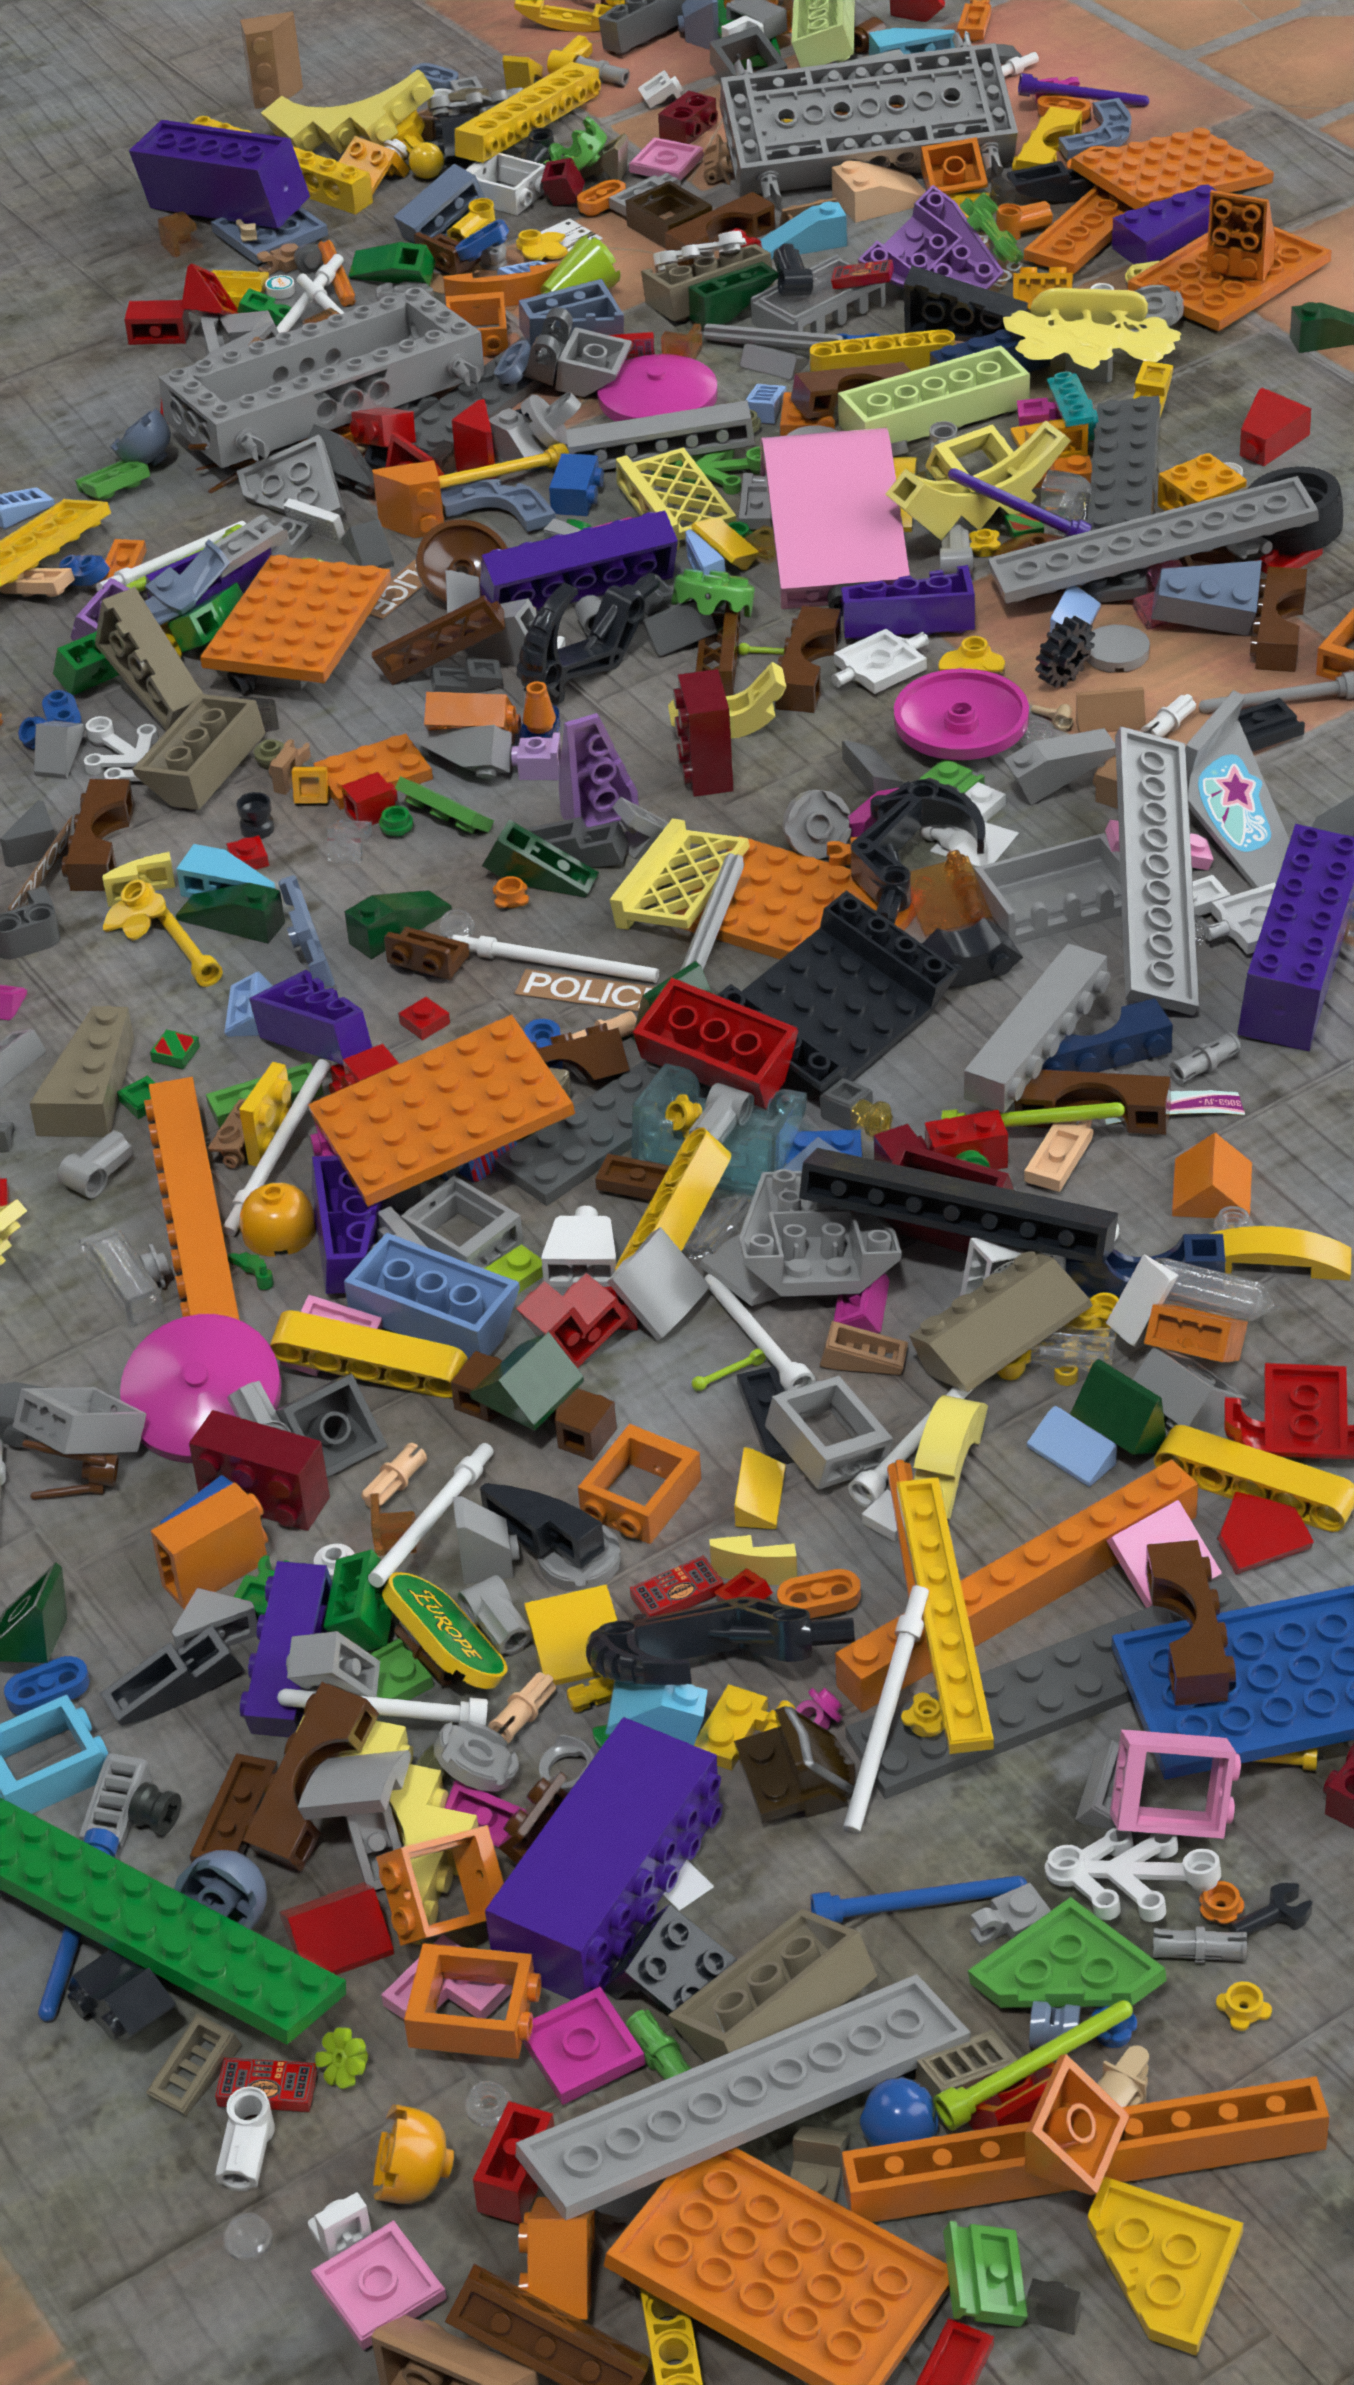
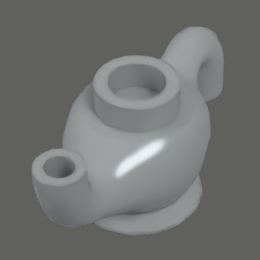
(493, 257)

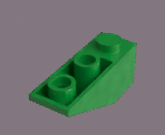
(393, 263)
(205, 619)

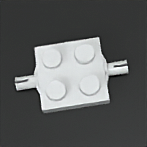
(880, 660)
(1241, 916)

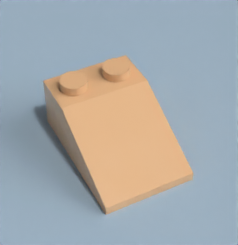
(873, 190)

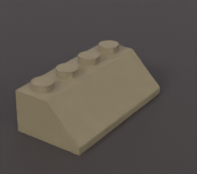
(201, 750)
(998, 1321)
(780, 1982)

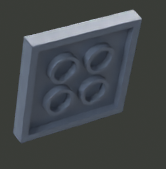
(298, 229)

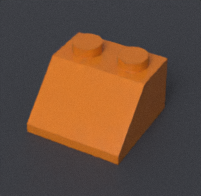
(953, 166)
(409, 498)

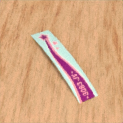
(1201, 1102)

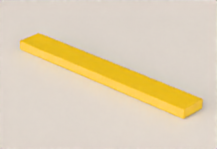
(945, 1617)

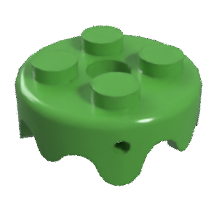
(585, 145)
(718, 586)

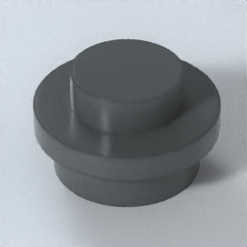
(308, 258)

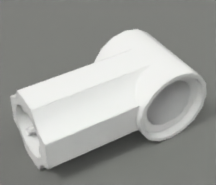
(245, 2139)

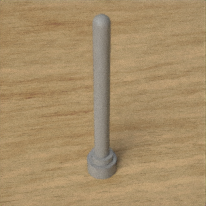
(1342, 686)

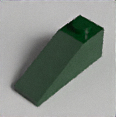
(727, 295)
(1320, 327)
(538, 863)
(238, 910)
(392, 912)

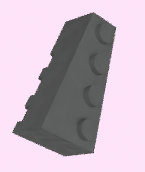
(637, 23)

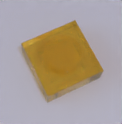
(763, 541)

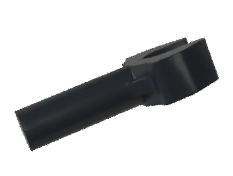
(1277, 1910)

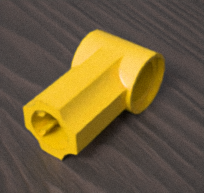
(577, 47)
(480, 215)

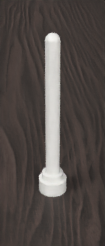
(792, 1374)
(871, 1484)
(474, 1710)

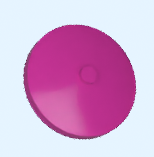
(657, 386)
(961, 714)
(188, 1372)

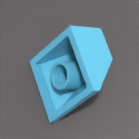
(666, 1708)

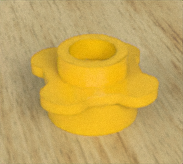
(984, 542)
(683, 1114)
(1092, 1317)
(921, 1723)
(1247, 1995)

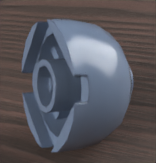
(144, 440)
(226, 1885)

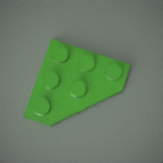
(1067, 1961)

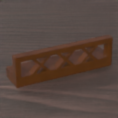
(439, 639)
(727, 653)
(542, 2334)

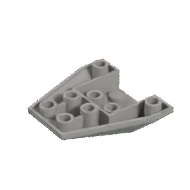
(812, 1245)

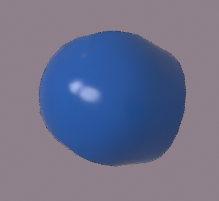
(898, 2113)

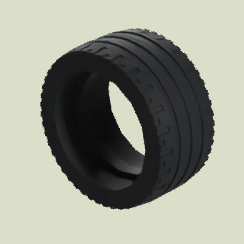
(1327, 497)

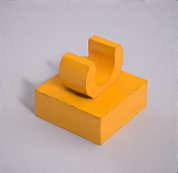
(310, 785)

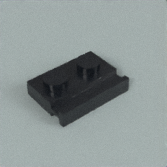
(1269, 724)

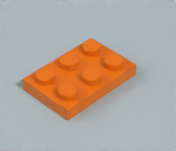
(389, 757)

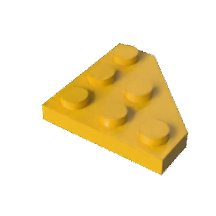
(1164, 2259)

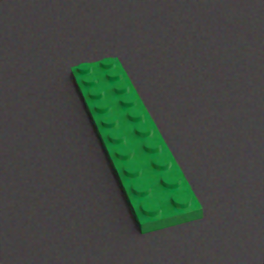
(162, 1928)

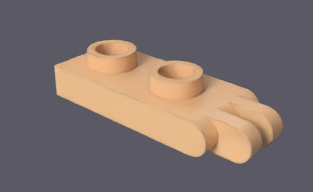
(40, 581)
(1058, 1154)

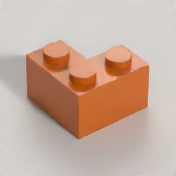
(558, 2257)

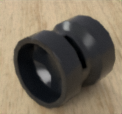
(255, 815)

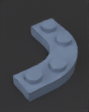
(1113, 132)
(521, 501)

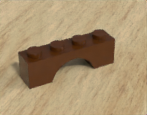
(748, 213)
(817, 391)
(812, 637)
(1273, 637)
(104, 809)
(594, 1055)
(1143, 1096)
(581, 1421)
(1196, 1661)
(331, 1726)

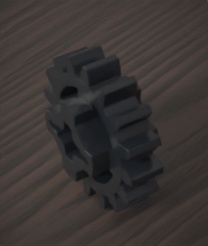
(1065, 651)

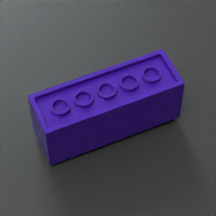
(220, 173)
(1300, 939)
(607, 1858)

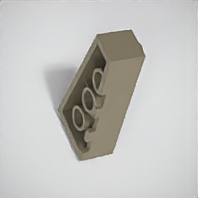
(83, 1084)

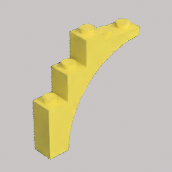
(337, 125)
(941, 503)
(421, 1816)

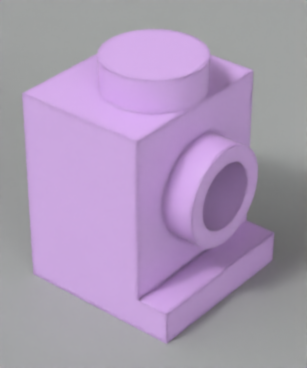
(538, 758)

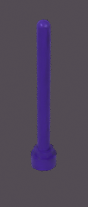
(1031, 85)
(1068, 527)

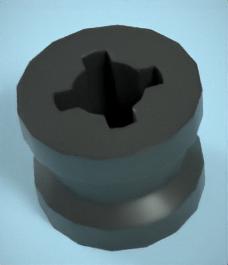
(154, 1808)

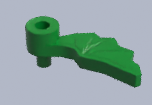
(254, 1265)

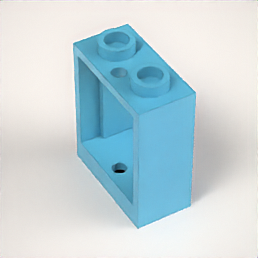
(61, 1778)

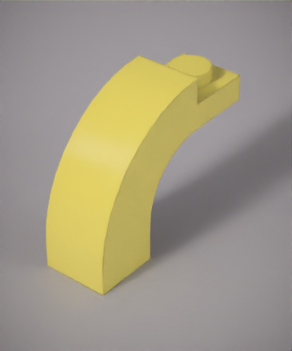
(754, 705)
(945, 1441)

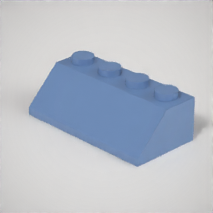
(432, 1295)

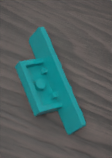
(1073, 402)

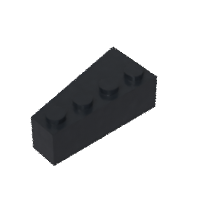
(954, 305)

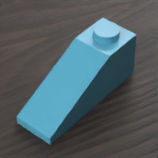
(910, 40)
(811, 231)
(214, 868)

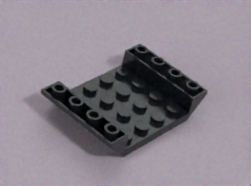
(848, 991)

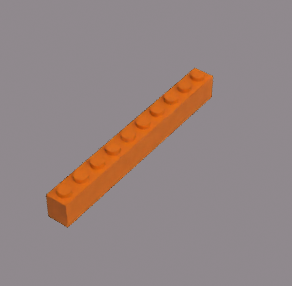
(191, 1200)
(1022, 1579)
(1156, 2142)

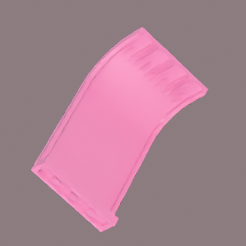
(832, 512)

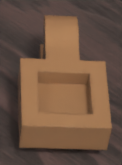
(278, 259)
(281, 766)

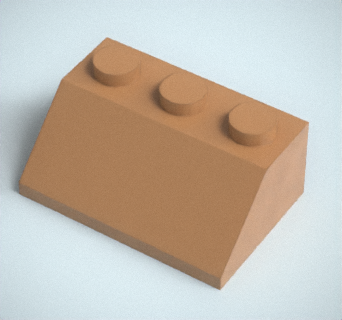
(271, 57)
(428, 2355)

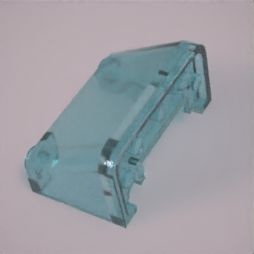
(754, 1147)

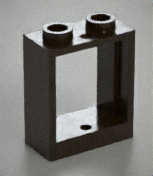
(644, 214)

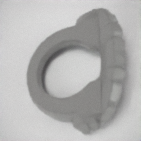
(565, 1747)

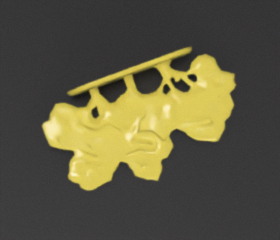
(1090, 326)

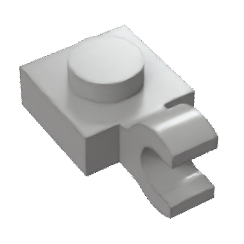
(1008, 1914)

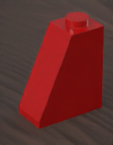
(1273, 427)

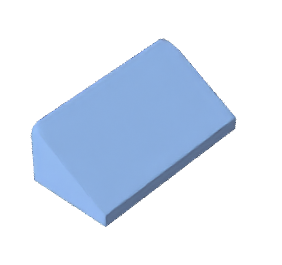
(1075, 603)
(240, 1017)
(1073, 1446)

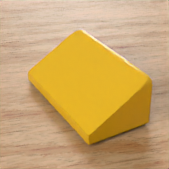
(726, 542)
(758, 1490)

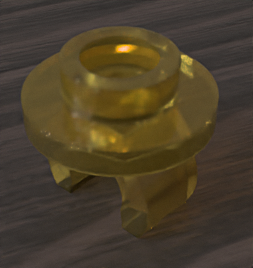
(874, 1117)

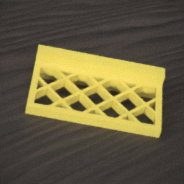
(639, 489)
(657, 869)

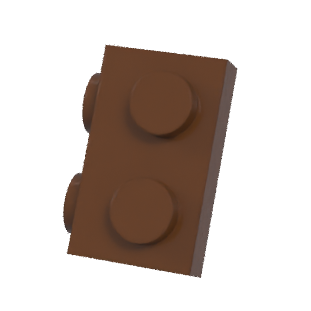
(445, 253)
(426, 952)
(526, 1825)

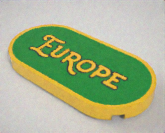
(444, 1630)

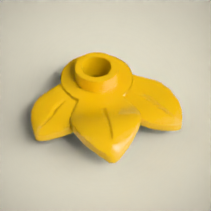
(537, 245)
(973, 654)
(135, 910)

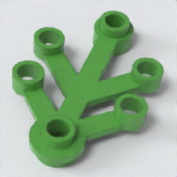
(981, 217)
(712, 468)

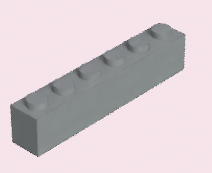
(640, 438)
(1036, 1028)

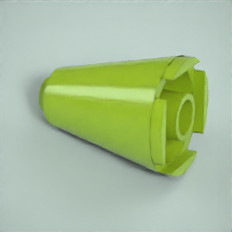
(584, 263)

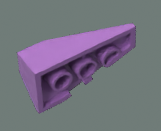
(591, 773)

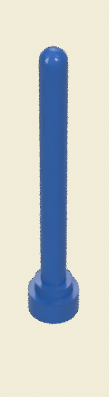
(108, 1843)
(836, 1909)

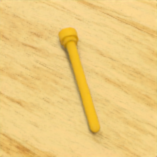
(549, 458)
(203, 967)

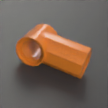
(1024, 218)

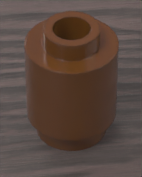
(862, 31)

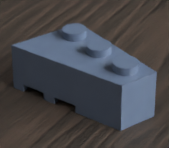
(439, 204)
(588, 304)
(1209, 596)

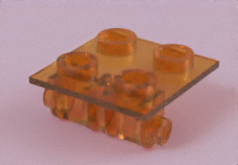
(948, 894)

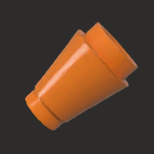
(538, 708)

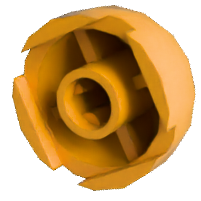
(277, 1219)
(411, 2157)

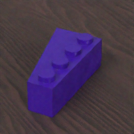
(1162, 226)
(310, 1018)
(342, 1222)
(295, 1607)

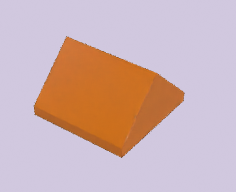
(1210, 1179)
(1073, 2130)

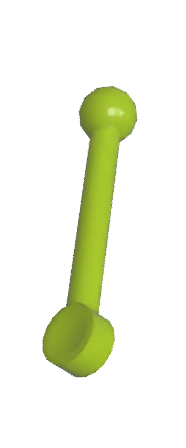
(744, 649)
(756, 1358)

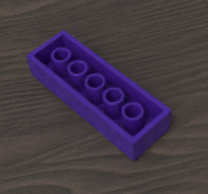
(584, 559)

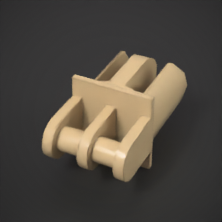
(1128, 2079)

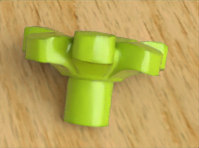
(343, 2057)

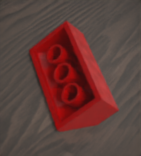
(717, 1040)

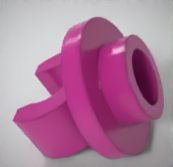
(823, 1704)

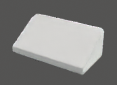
(1146, 1287)

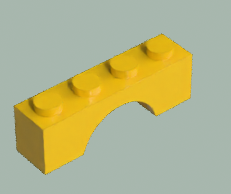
(1043, 141)

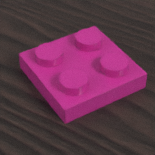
(583, 2046)

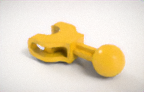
(425, 158)

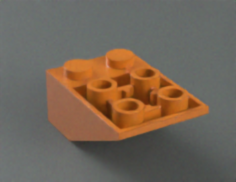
(1240, 236)

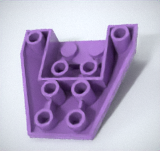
(937, 241)

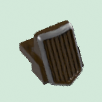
(795, 1767)

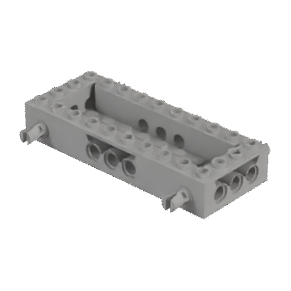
(801, 153)
(319, 374)

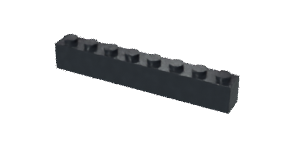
(959, 1206)

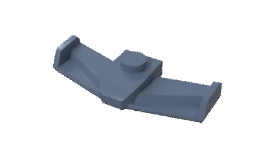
(177, 593)
(304, 932)

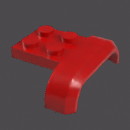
(1301, 1413)

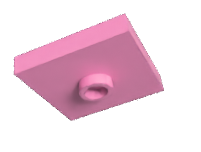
(664, 157)
(1164, 1526)
(378, 2283)

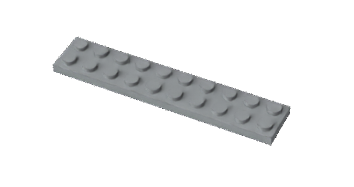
(1152, 539)
(1156, 871)
(738, 2097)

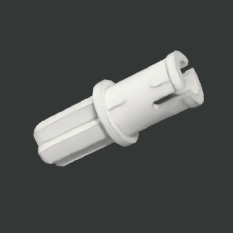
(1169, 717)

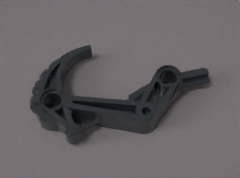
(601, 651)
(898, 817)
(659, 1646)

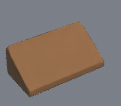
(1110, 709)

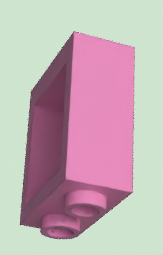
(1129, 1778)

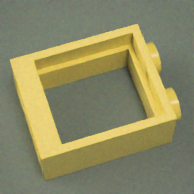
(945, 454)

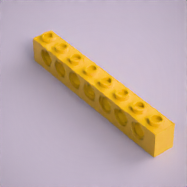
(525, 111)
(326, 179)

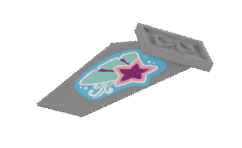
(1232, 796)

